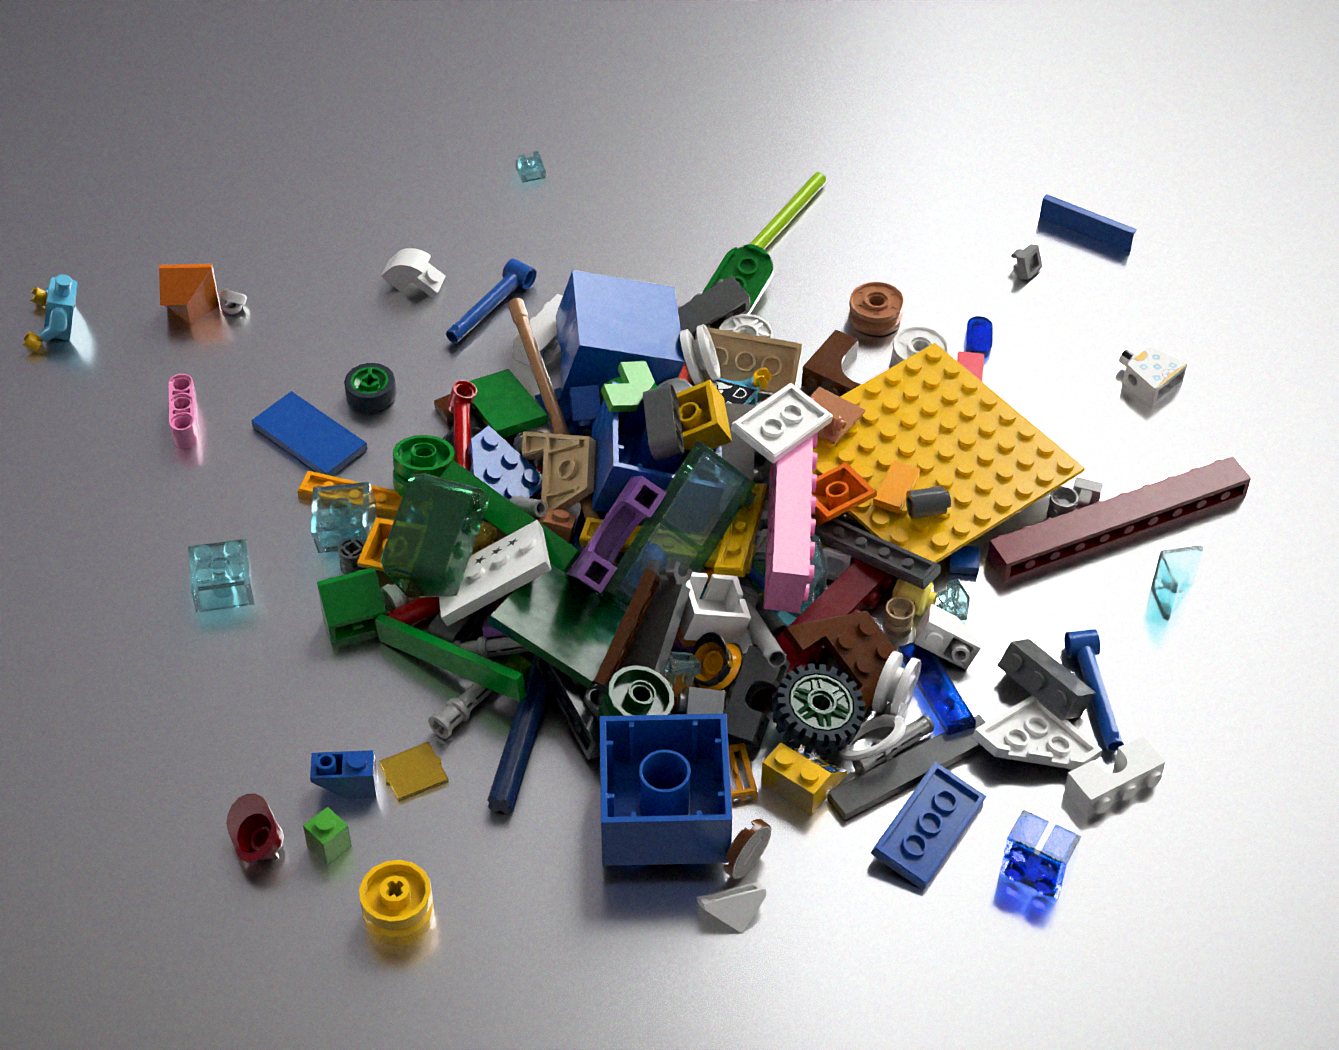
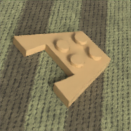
(566, 466)

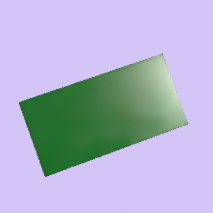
(506, 404)

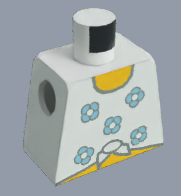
(1152, 374)

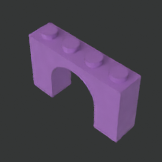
(635, 502)

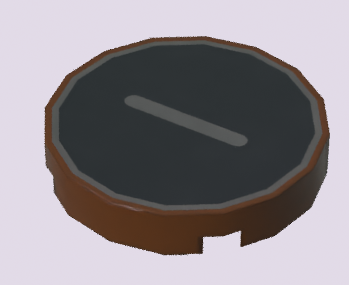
(747, 849)

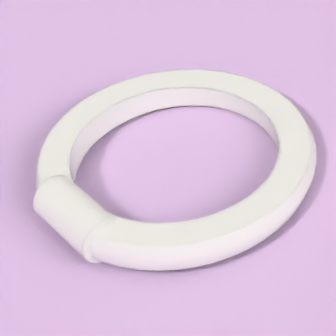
(881, 721)

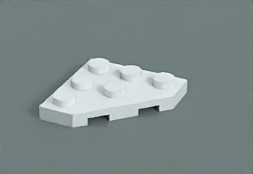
(1036, 736)

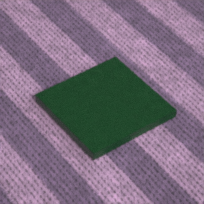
(560, 623)

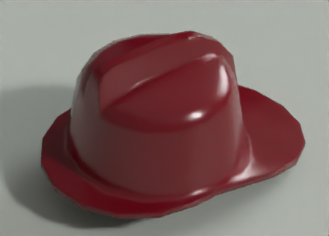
(254, 829)

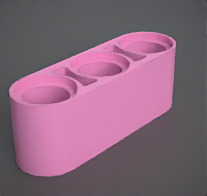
(183, 411)

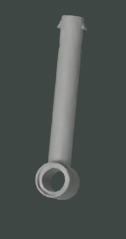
(760, 632)

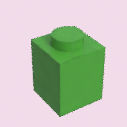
(327, 835)

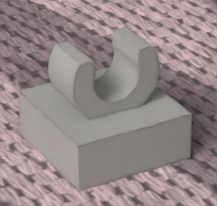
(1028, 261)

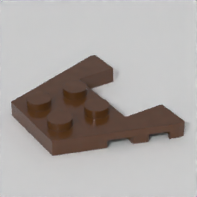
(853, 642)

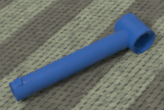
(514, 274)
(1085, 647)

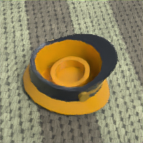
(718, 659)

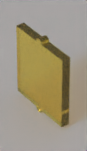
(413, 771)

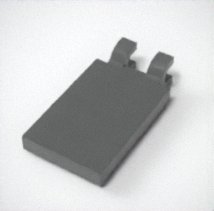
(659, 627)

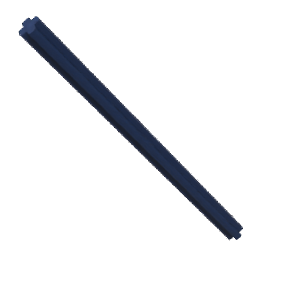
(524, 725)

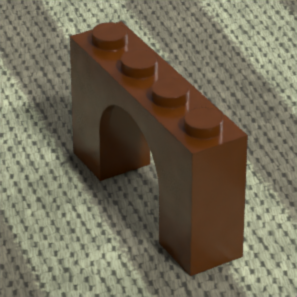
(829, 364)

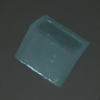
(1175, 577)

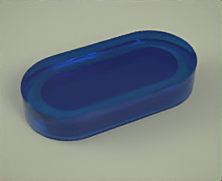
(979, 335)

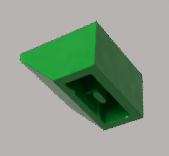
(351, 605)

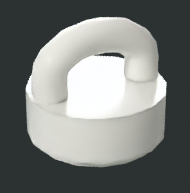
(228, 295)

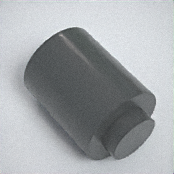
(927, 502)

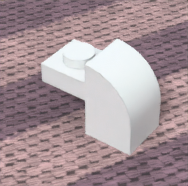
(412, 266)

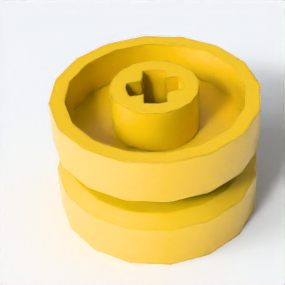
(396, 902)

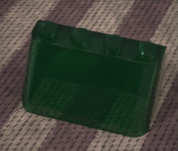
(433, 536)

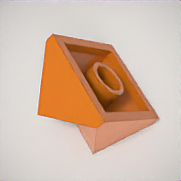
(188, 289)
(839, 492)

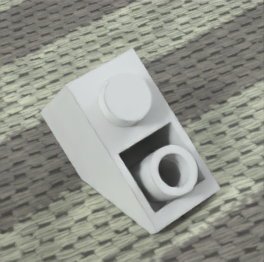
(946, 637)

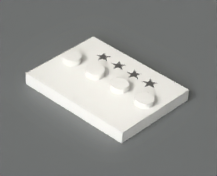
(498, 571)

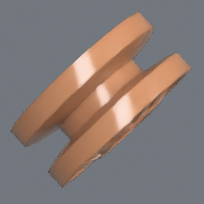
(876, 308)

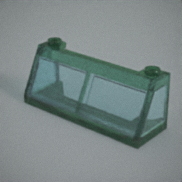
(686, 523)

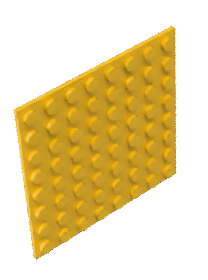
(959, 437)

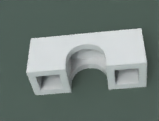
(1097, 790)

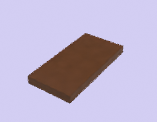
(628, 627)

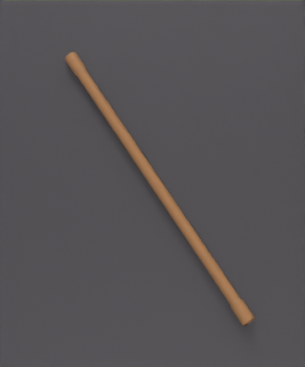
(544, 384)

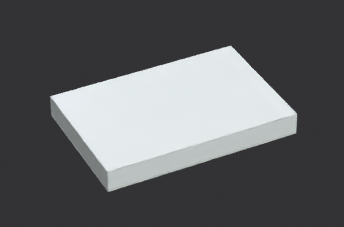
(781, 423)

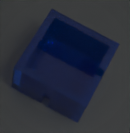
(1041, 869)

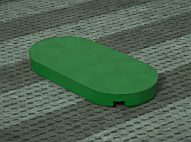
(750, 268)

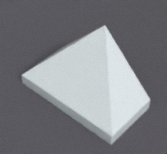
(735, 905)

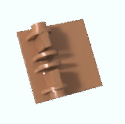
(843, 413)

